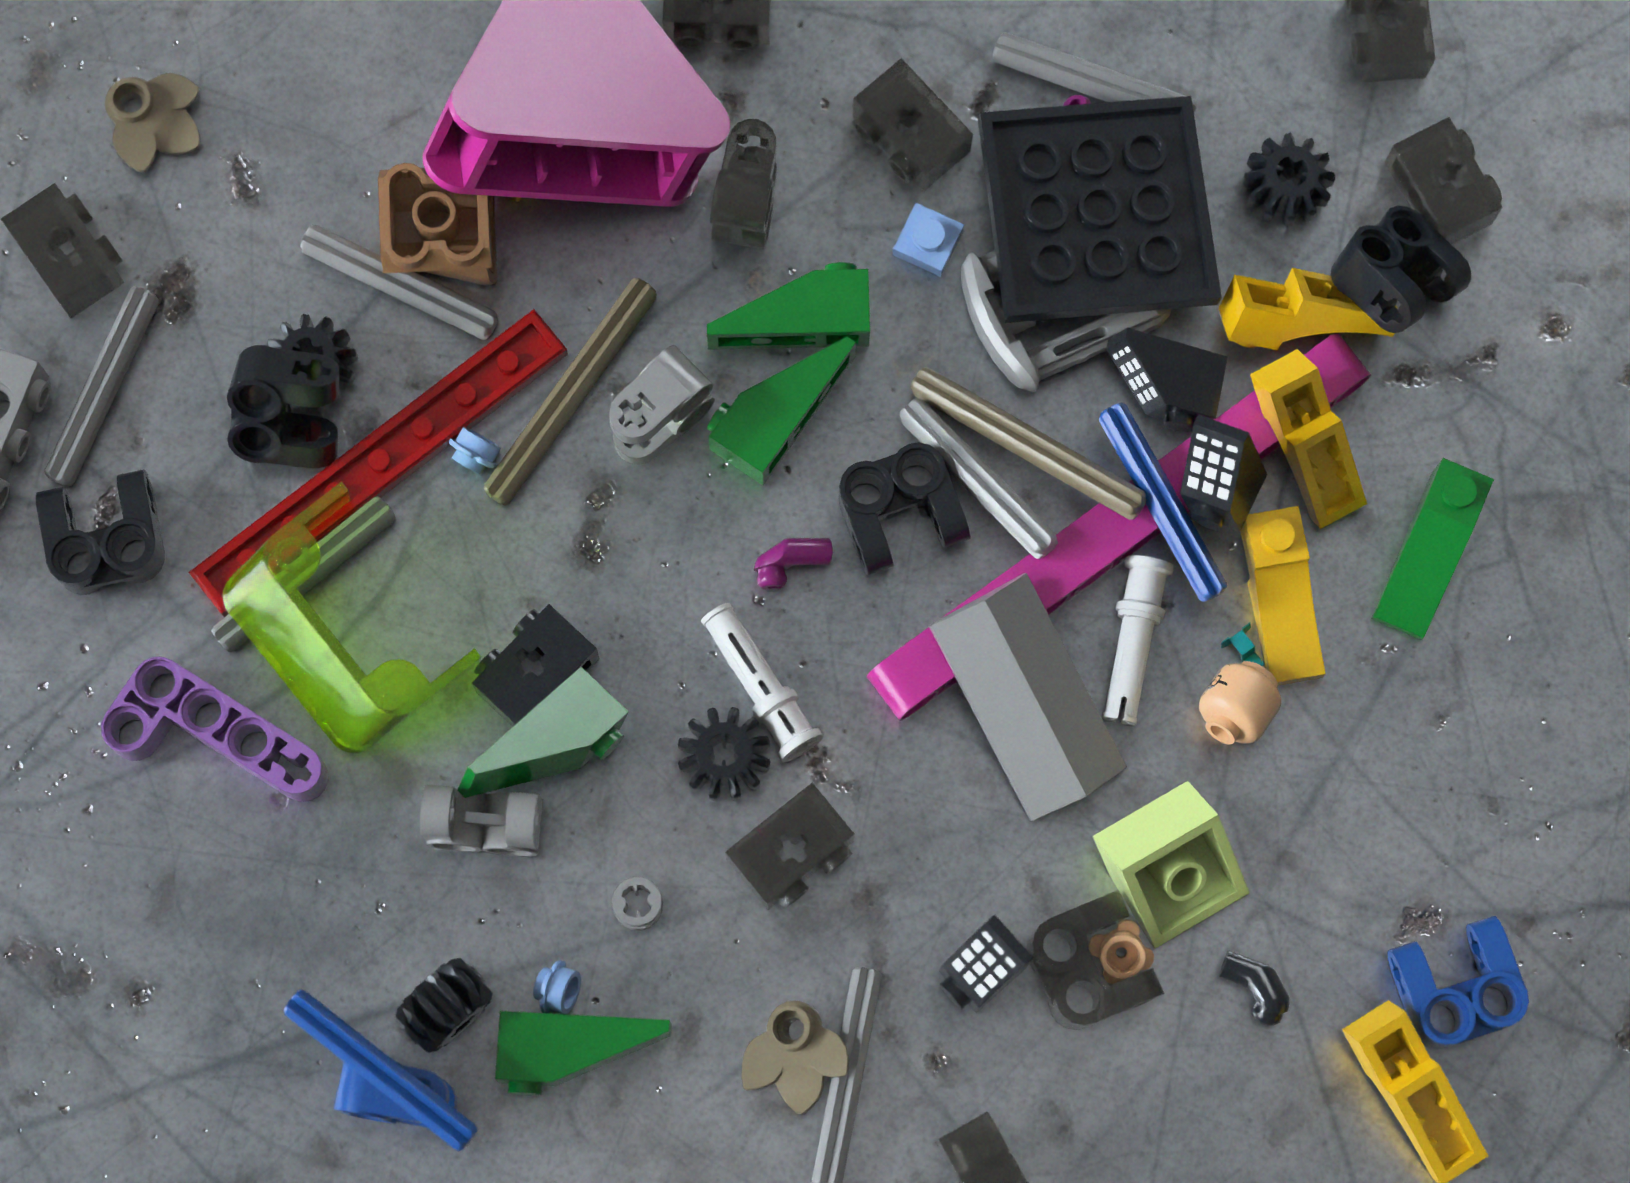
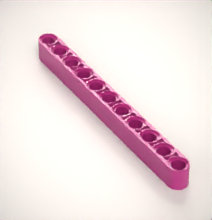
(1097, 541)

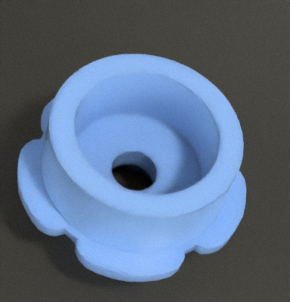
(474, 450)
(557, 988)

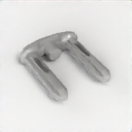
(1029, 367)

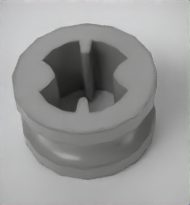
(654, 901)

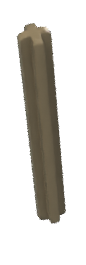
(570, 391)
(1029, 443)

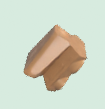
(435, 228)

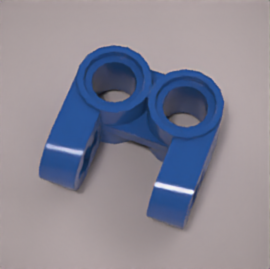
(1465, 1000)
(364, 1100)

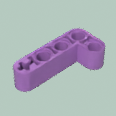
(224, 736)

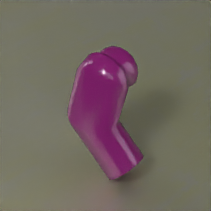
(787, 553)

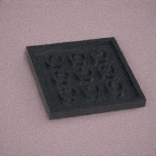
(1098, 209)

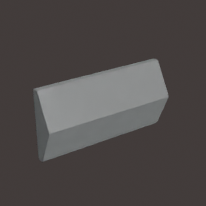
(1028, 697)

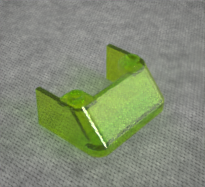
(307, 656)

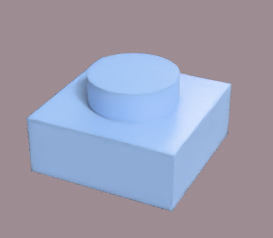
(928, 239)

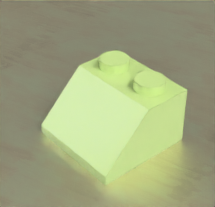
(1172, 863)

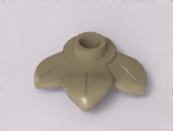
(158, 124)
(796, 1064)

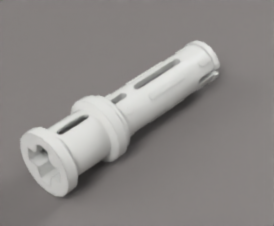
(1139, 614)
(768, 709)

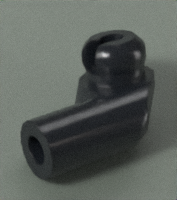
(1263, 983)

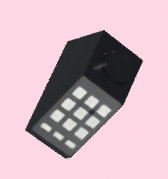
(1169, 377)
(1221, 475)
(983, 965)

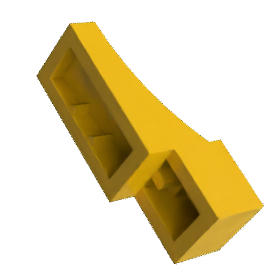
(1303, 306)
(1310, 437)
(1282, 594)
(1415, 1091)

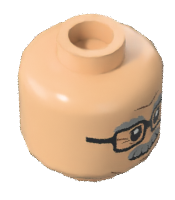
(1240, 703)

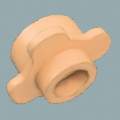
(1123, 967)

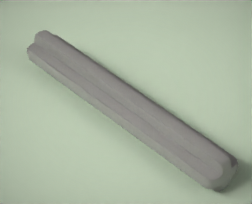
(1074, 72)
(404, 286)
(101, 386)
(980, 479)
(334, 550)
(845, 1090)

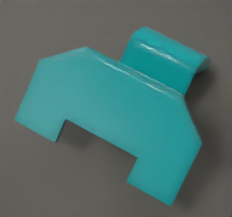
(1243, 645)

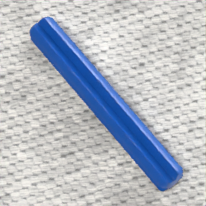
(1163, 502)
(380, 1070)

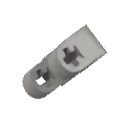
(666, 396)
(483, 822)

